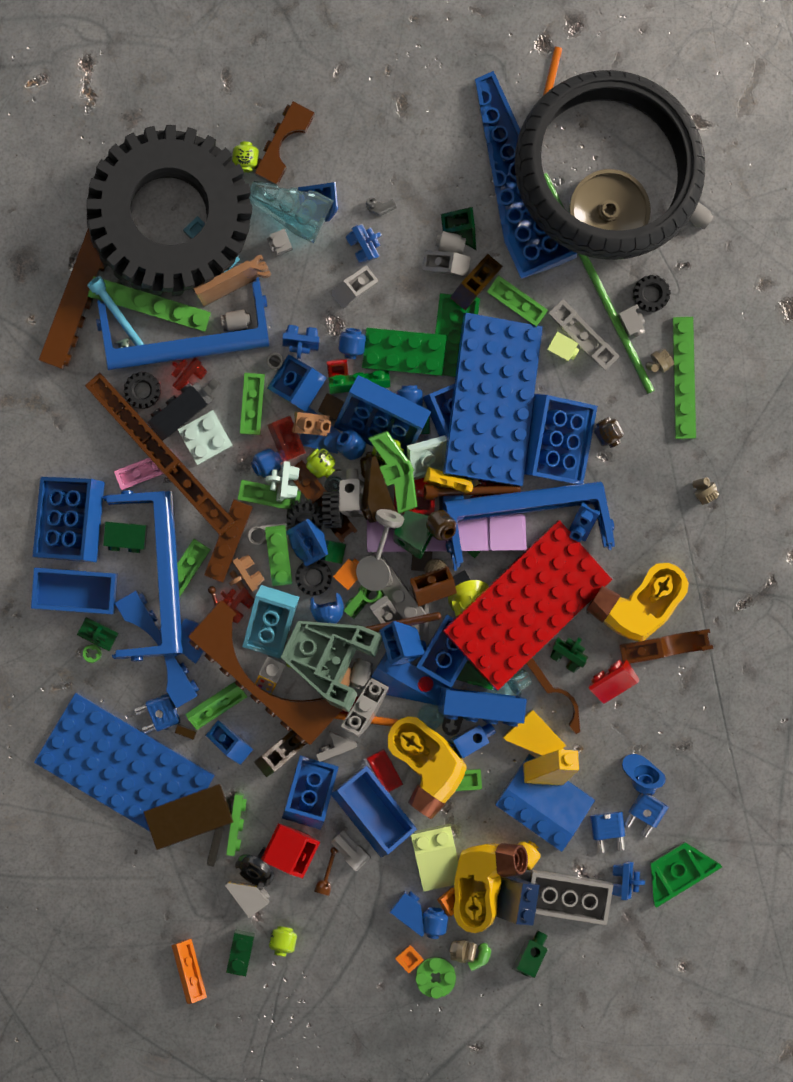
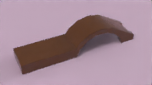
(314, 490)
(666, 646)
(575, 722)

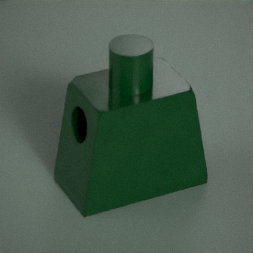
(413, 534)
(525, 962)

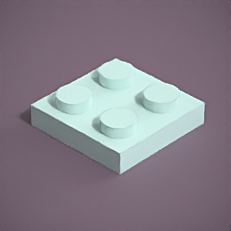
(205, 437)
(427, 454)

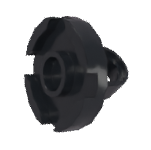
(255, 869)

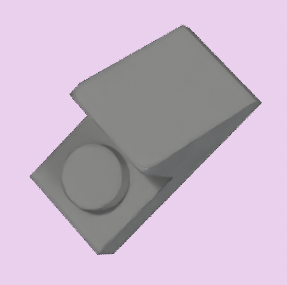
(385, 610)
(341, 745)

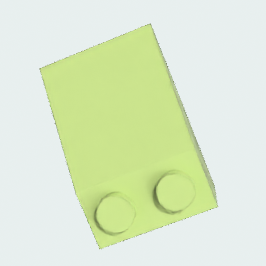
(435, 856)

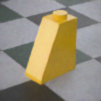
(534, 735)
(552, 768)

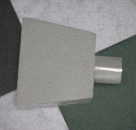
(351, 502)

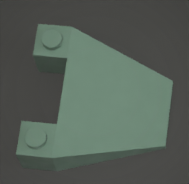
(324, 653)

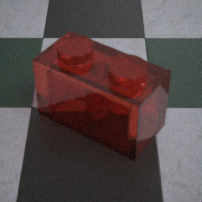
(286, 441)

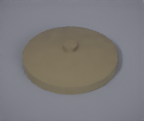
(611, 201)

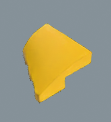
(442, 480)

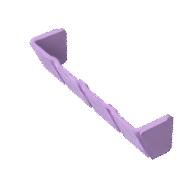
(481, 534)

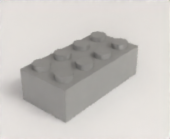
(572, 897)

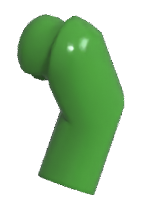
(483, 957)

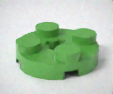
(424, 977)

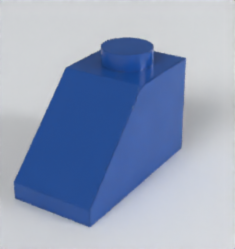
(229, 742)
(409, 911)

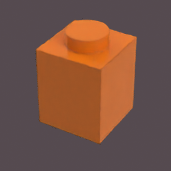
(347, 573)

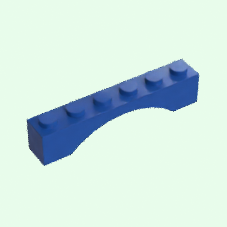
(135, 611)

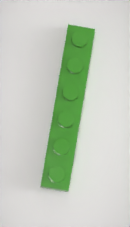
(156, 306)
(684, 377)

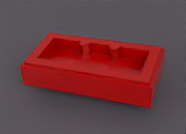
(384, 770)

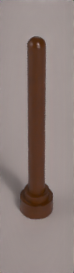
(431, 491)
(409, 621)

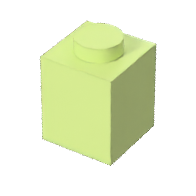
(563, 347)

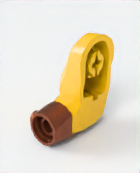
(646, 607)
(431, 759)
(479, 882)

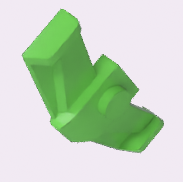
(396, 471)

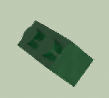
(125, 536)
(240, 952)

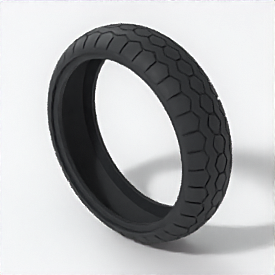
(657, 105)

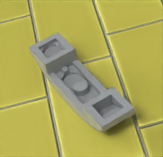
(583, 334)

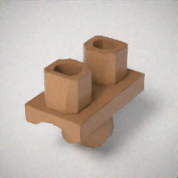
(311, 423)
(251, 581)

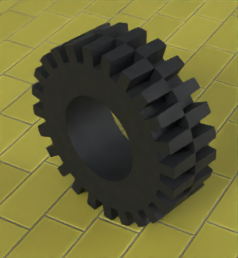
(180, 157)

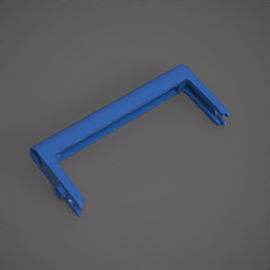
(187, 347)
(529, 501)
(167, 573)

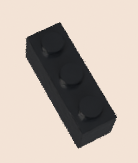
(179, 410)

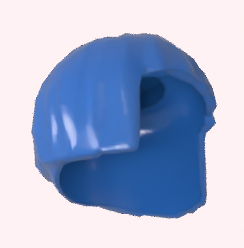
(328, 612)

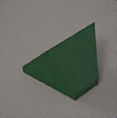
(461, 223)

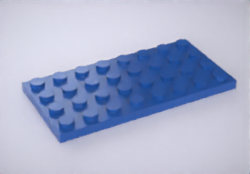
(493, 399)
(117, 762)

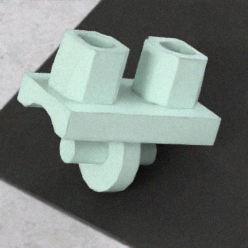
(284, 490)

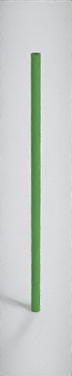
(610, 310)

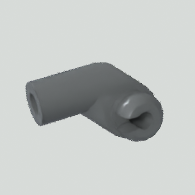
(380, 208)

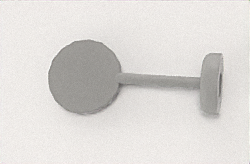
(372, 570)

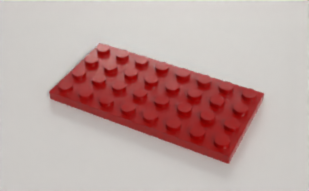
(527, 605)

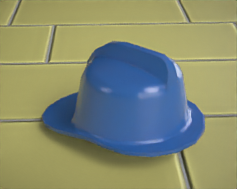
(644, 774)

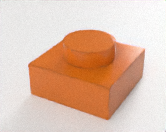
(447, 901)
(409, 958)

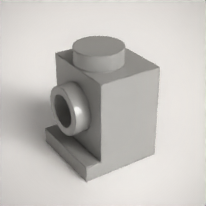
(279, 243)
(632, 321)

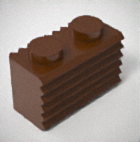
(433, 586)

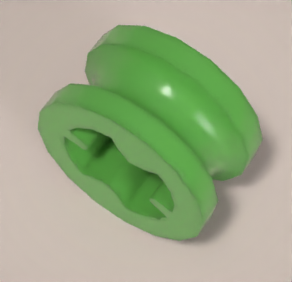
(91, 659)

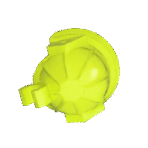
(466, 593)

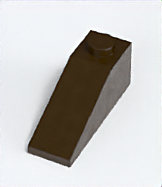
(476, 282)
(375, 491)
(279, 753)

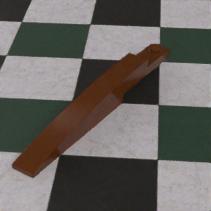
(160, 454)

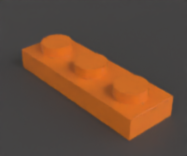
(189, 971)

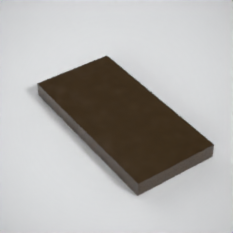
(188, 817)

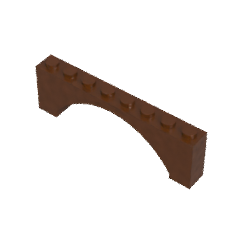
(214, 637)

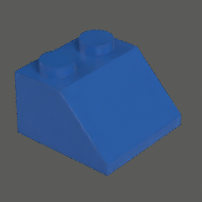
(297, 382)

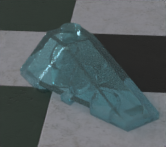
(294, 209)

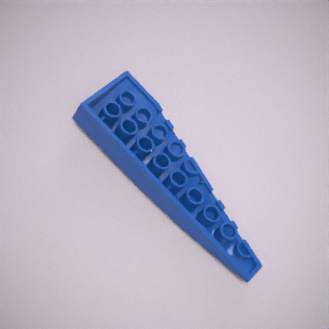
(526, 242)

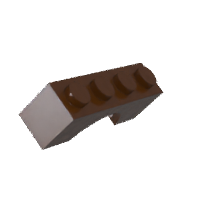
(296, 120)
(228, 542)

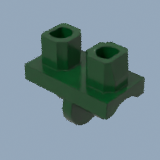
(97, 634)
(571, 650)

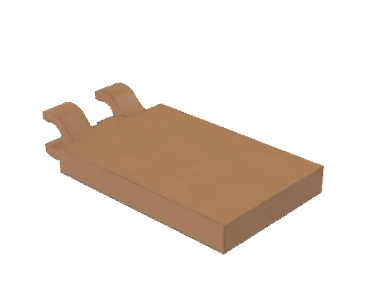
(232, 280)

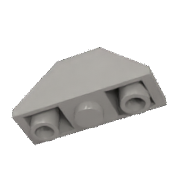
(365, 708)

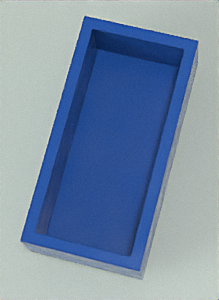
(74, 590)
(482, 705)
(373, 811)

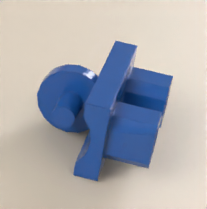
(367, 240)
(301, 343)
(583, 523)
(625, 889)

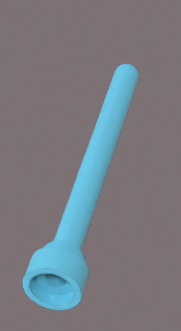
(98, 286)

